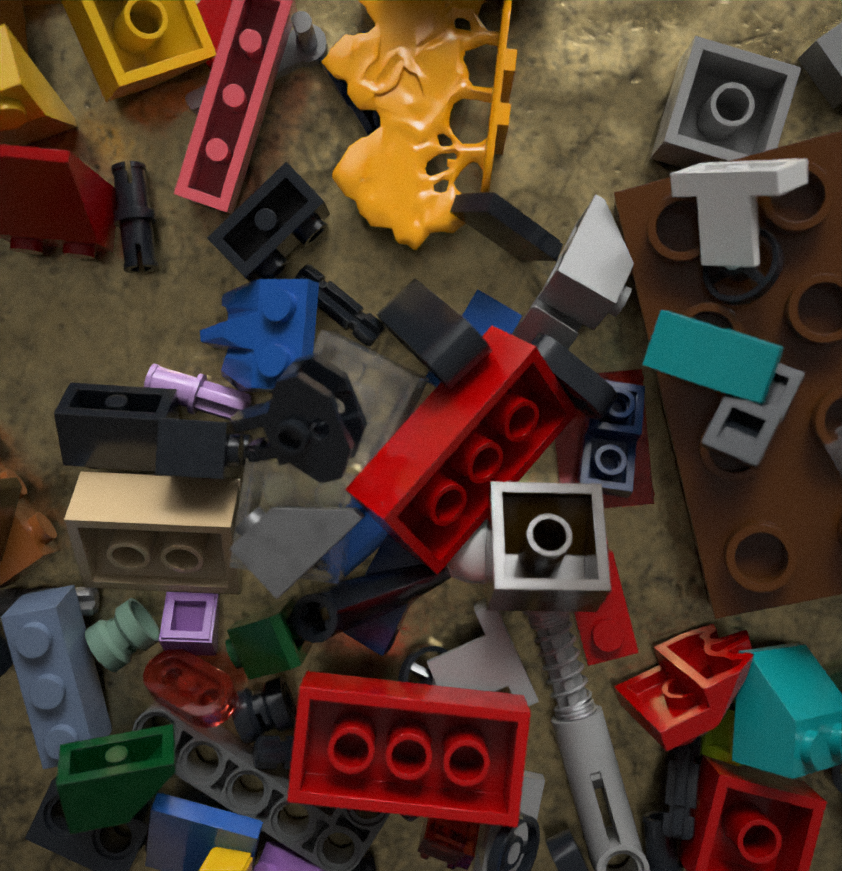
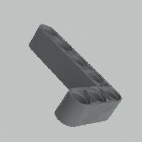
(223, 785)

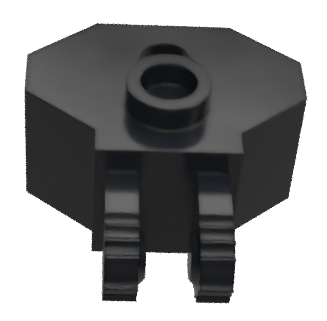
(305, 420)

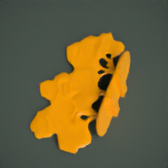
(413, 76)

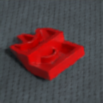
(689, 686)

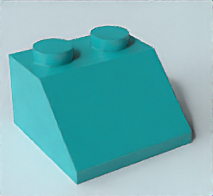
(787, 713)

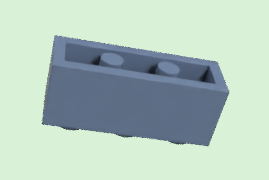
(55, 670)

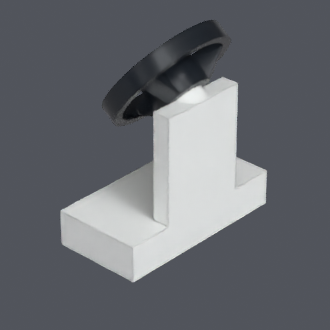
(730, 220)

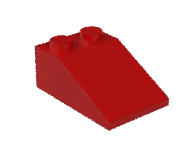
(54, 202)

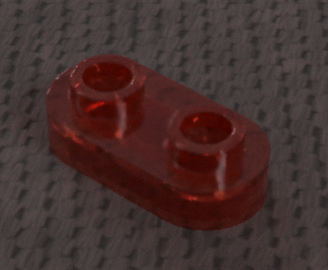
(195, 688)

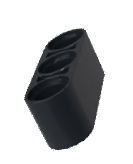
(434, 333)

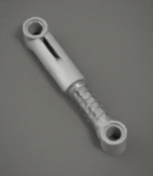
(586, 748)

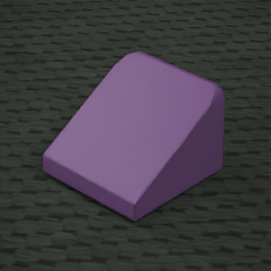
(190, 622)

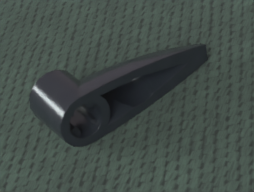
(361, 600)

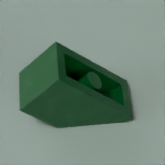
(267, 641)
(113, 776)

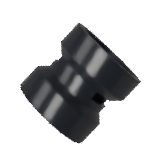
(264, 710)

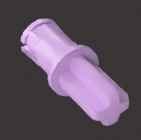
(198, 393)

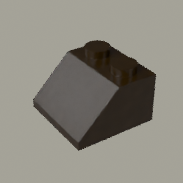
(546, 547)

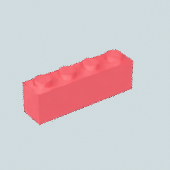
(235, 102)

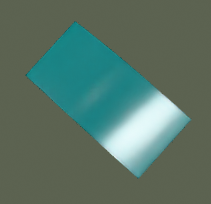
(713, 356)

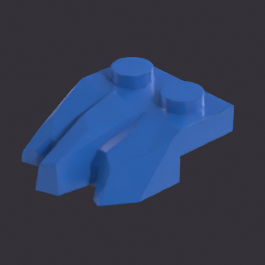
(264, 331)

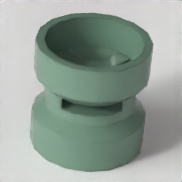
(119, 637)

